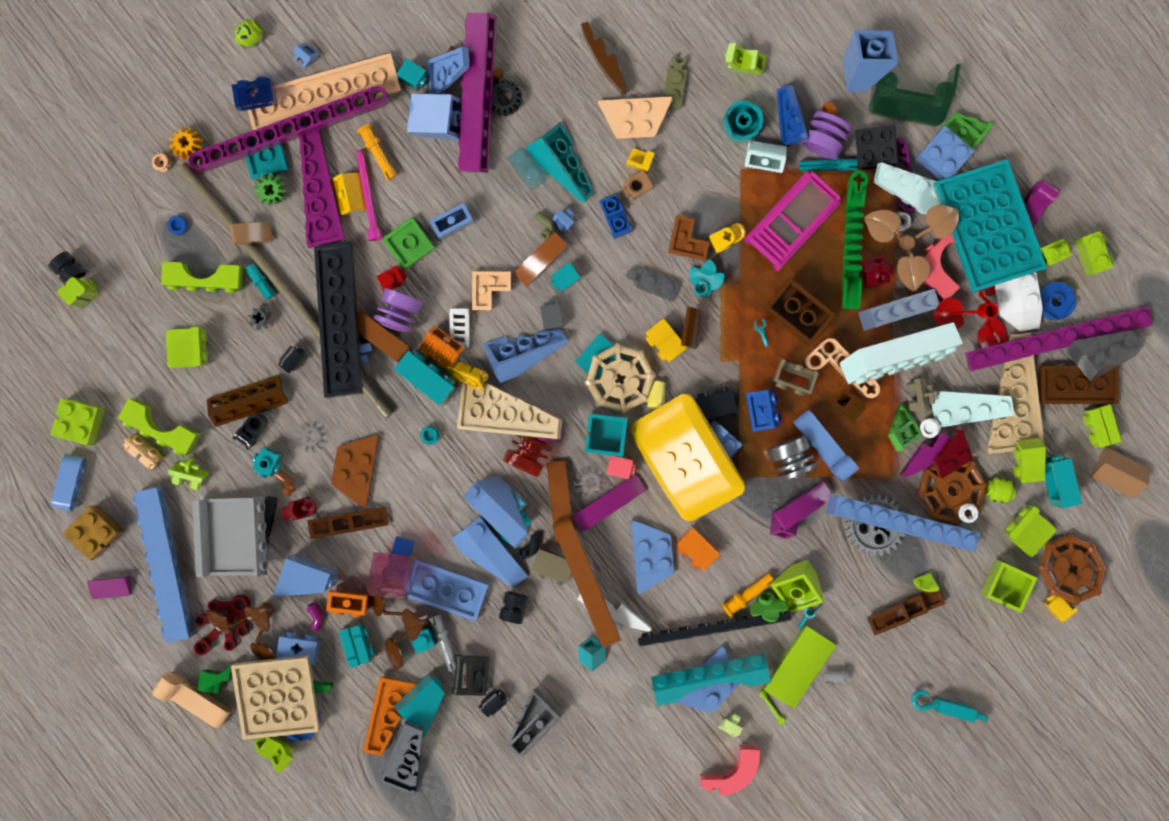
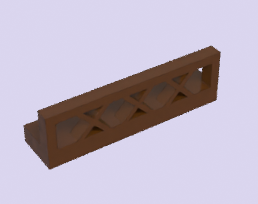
(246, 404)

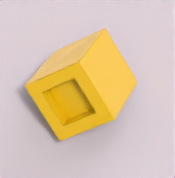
(640, 160)

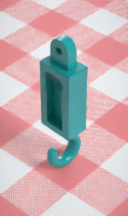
(948, 708)

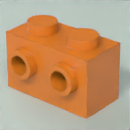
(348, 602)

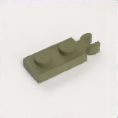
(675, 83)

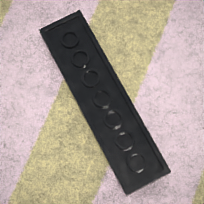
(338, 320)

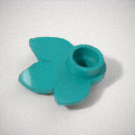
(706, 276)

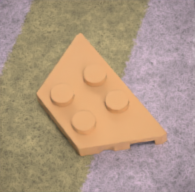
(635, 116)

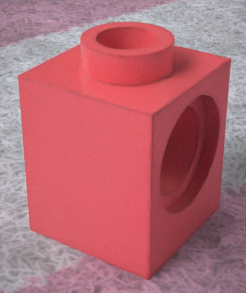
(620, 467)

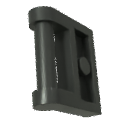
(476, 676)

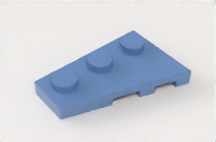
(446, 69)

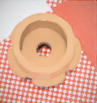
(156, 162)

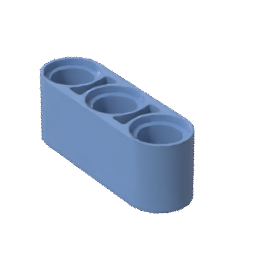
(68, 482)

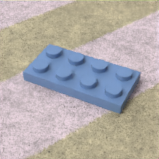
(447, 590)

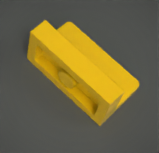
(348, 193)

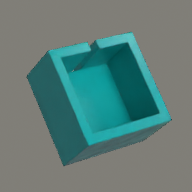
(606, 435)

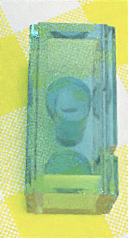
(526, 168)

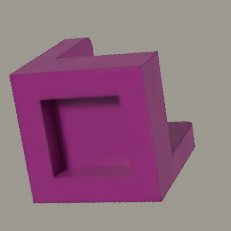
(778, 531)

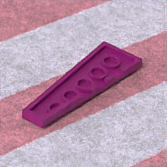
(320, 208)

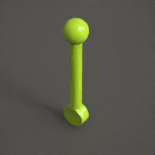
(780, 719)

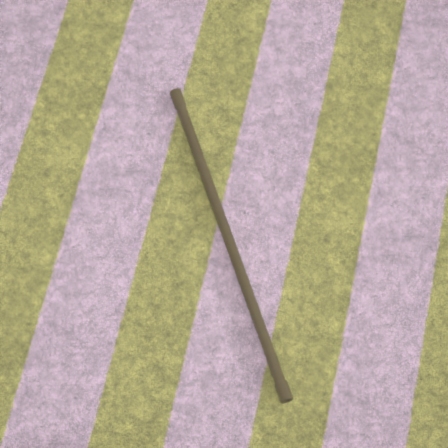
(192, 178)

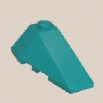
(557, 157)

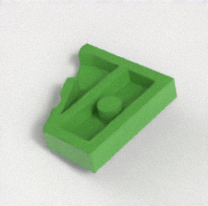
(968, 128)
(903, 429)

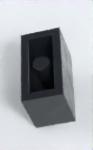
(716, 404)

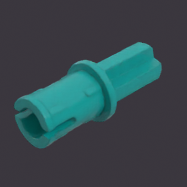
(260, 281)

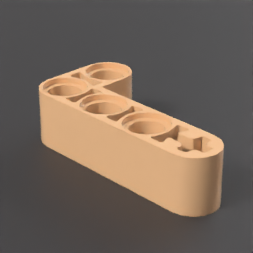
(832, 358)
(186, 695)

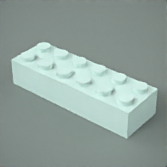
(900, 354)

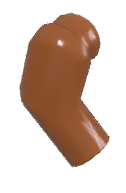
(287, 481)

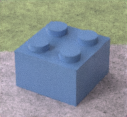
(944, 154)

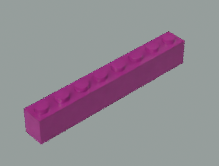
(477, 93)

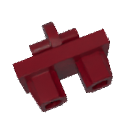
(299, 509)

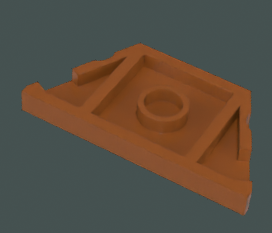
(355, 468)

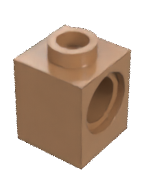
(643, 179)

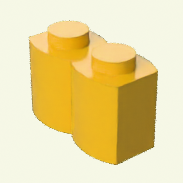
(665, 341)

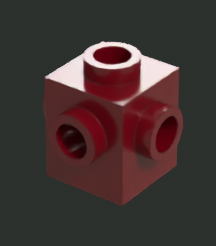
(876, 271)

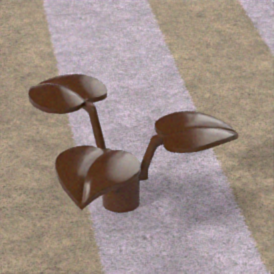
(258, 616)
(413, 625)

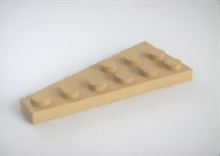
(1020, 383)
(503, 413)

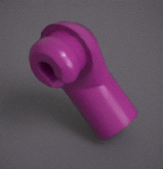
(317, 615)

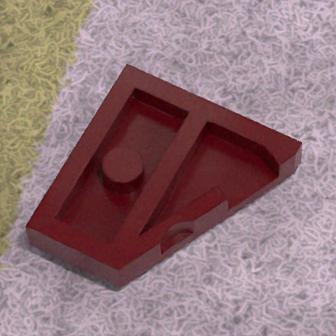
(953, 454)

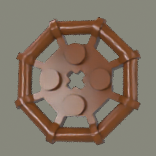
(949, 501)
(1080, 561)

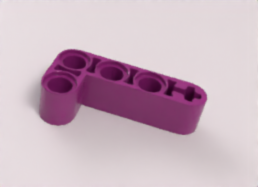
(1040, 195)

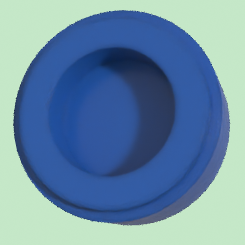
(177, 225)

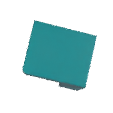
(591, 653)

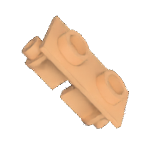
(136, 445)

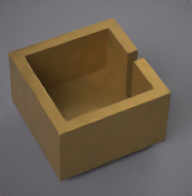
(92, 530)

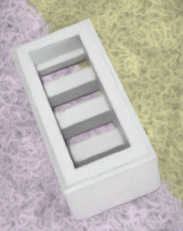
(466, 328)

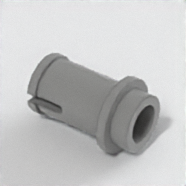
(836, 676)

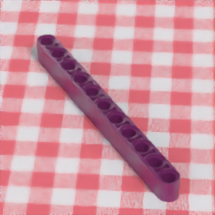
(279, 128)

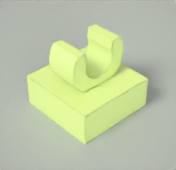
(730, 726)

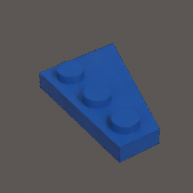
(790, 117)

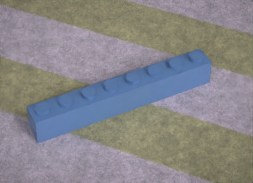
(902, 523)
(163, 564)

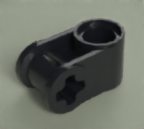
(248, 433)

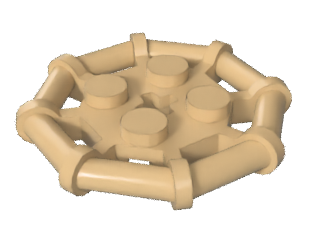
(618, 389)

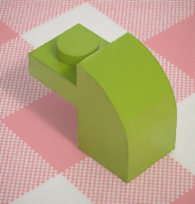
(745, 61)
(275, 750)

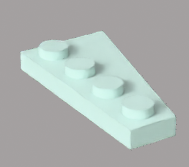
(908, 186)
(963, 408)

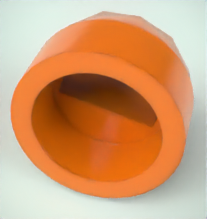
(830, 108)

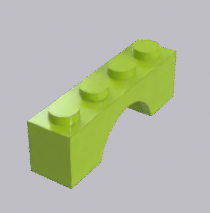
(226, 277)
(138, 415)

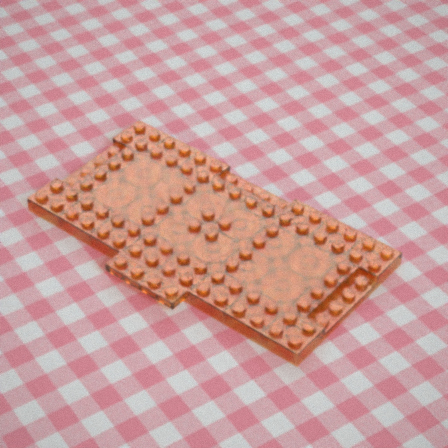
(819, 271)

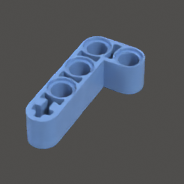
(824, 445)

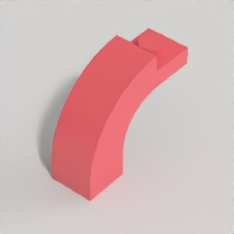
(737, 778)

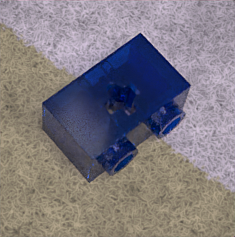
(263, 98)

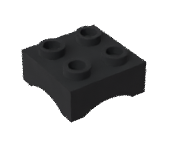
(876, 146)

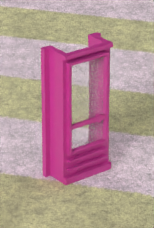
(794, 219)

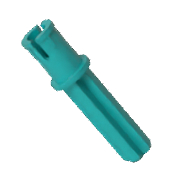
(828, 165)

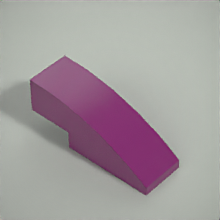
(924, 455)
(803, 505)

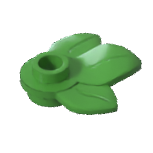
(768, 607)

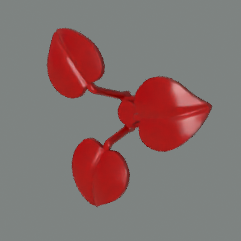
(951, 311)

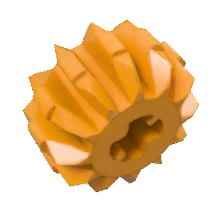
(184, 136)

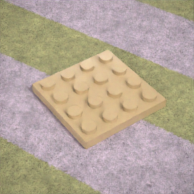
(275, 697)

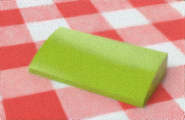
(799, 666)

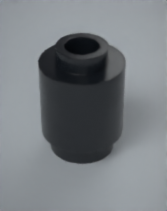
(292, 358)
(493, 702)

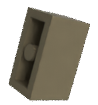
(552, 566)

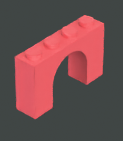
(937, 278)

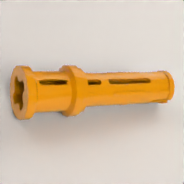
(373, 144)
(740, 600)

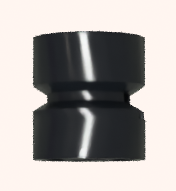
(65, 266)
(513, 607)

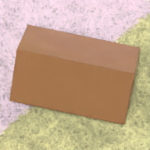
(1121, 473)

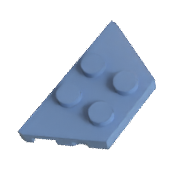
(651, 555)
(711, 696)

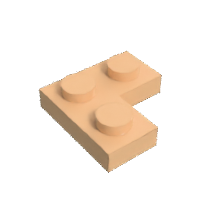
(484, 283)

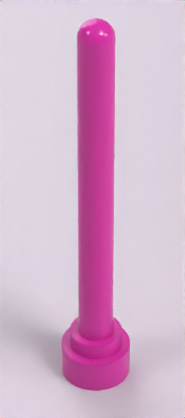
(374, 231)

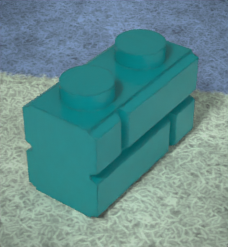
(356, 645)

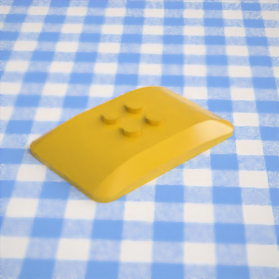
(687, 458)

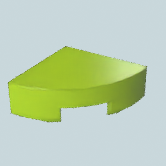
(926, 583)

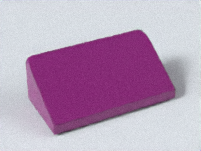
(109, 587)

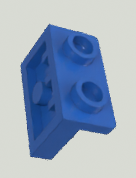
(763, 410)

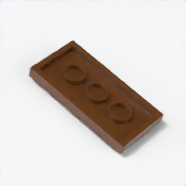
(1071, 386)

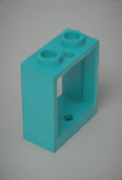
(1061, 482)

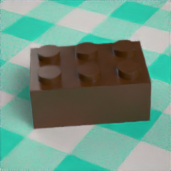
(799, 312)

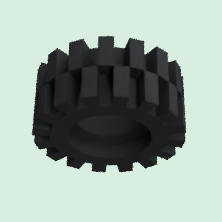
(515, 102)

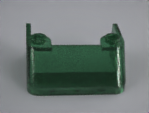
(913, 106)

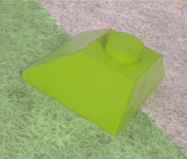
(799, 587)

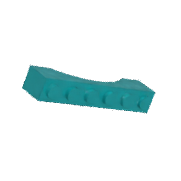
(747, 670)

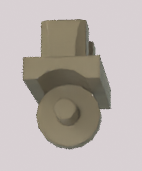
(924, 393)

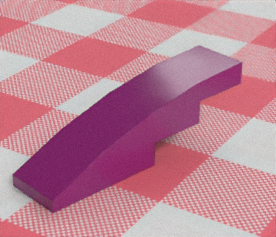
(609, 503)

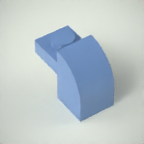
(729, 443)

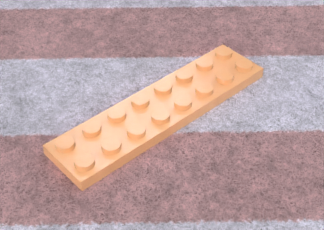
(326, 87)

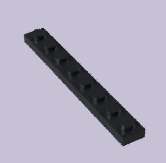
(705, 629)

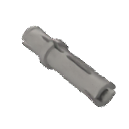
(443, 640)

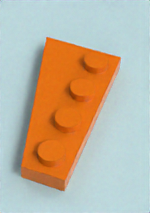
(384, 714)

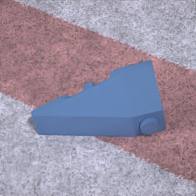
(516, 355)
(487, 550)

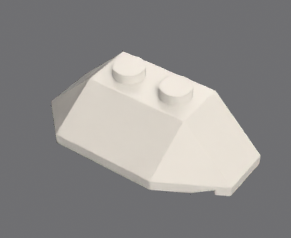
(1020, 302)

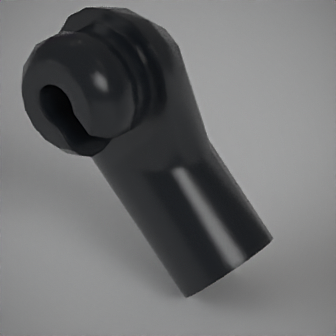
(530, 549)

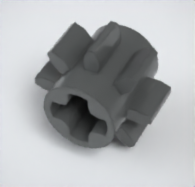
(255, 314)

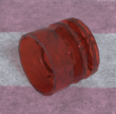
(527, 454)

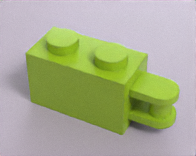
(1056, 251)

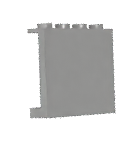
(230, 536)

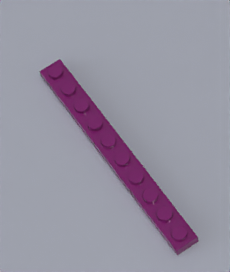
(1057, 338)

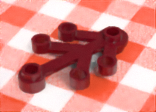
(234, 609)

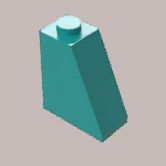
(422, 702)

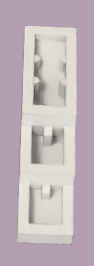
(624, 616)

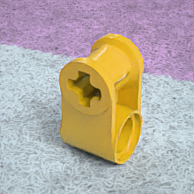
(727, 237)

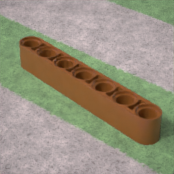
(586, 582)

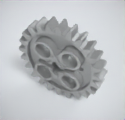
(866, 539)

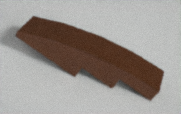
(607, 64)
(347, 522)
(904, 611)

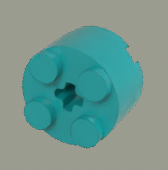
(747, 112)

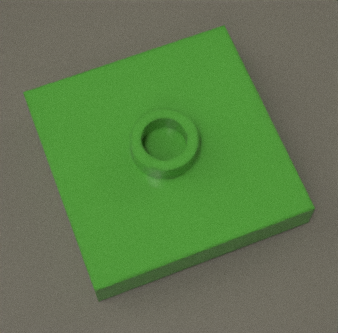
(408, 243)

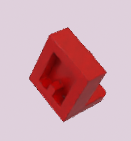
(392, 278)

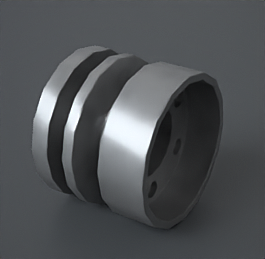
(792, 458)

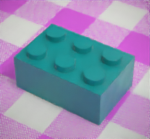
(426, 377)

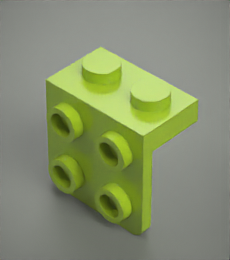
(186, 347)
(1029, 530)

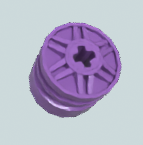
(826, 135)
(398, 310)

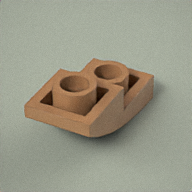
(251, 233)

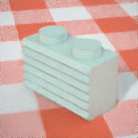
(765, 156)

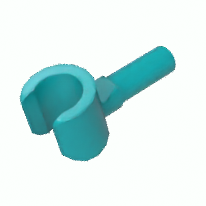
(762, 332)
(808, 614)

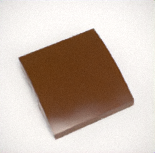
(691, 328)

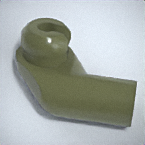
(548, 225)

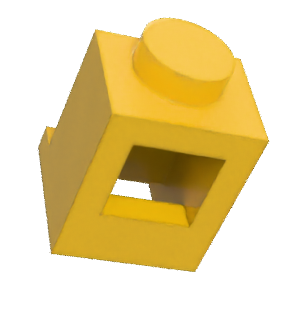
(1059, 607)

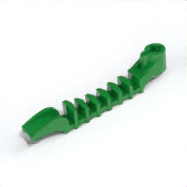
(852, 237)
(211, 681)

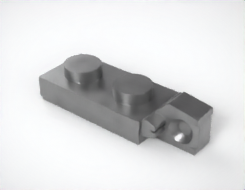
(653, 284)

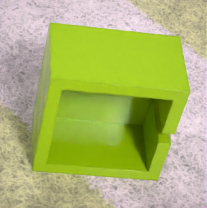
(77, 421)
(1008, 585)

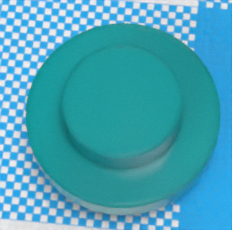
(429, 435)

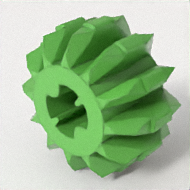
(263, 190)

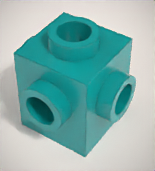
(271, 457)

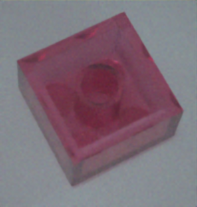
(390, 575)

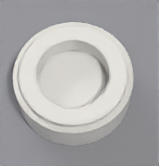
(930, 428)

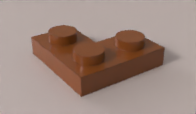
(682, 243)

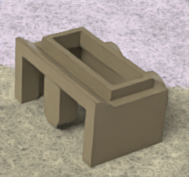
(797, 370)

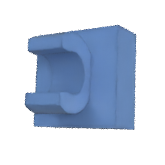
(306, 53)
(564, 220)
(364, 352)

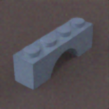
(898, 309)

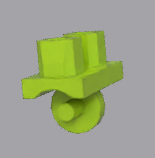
(188, 471)

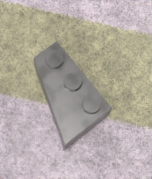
(1103, 353)
(533, 723)

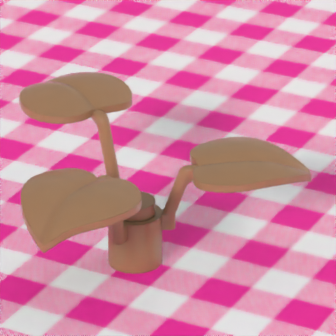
(912, 270)

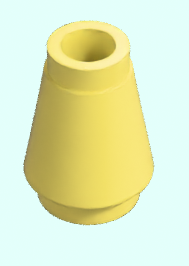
(656, 396)

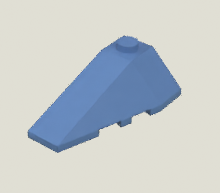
(497, 505)

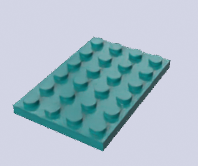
(992, 227)

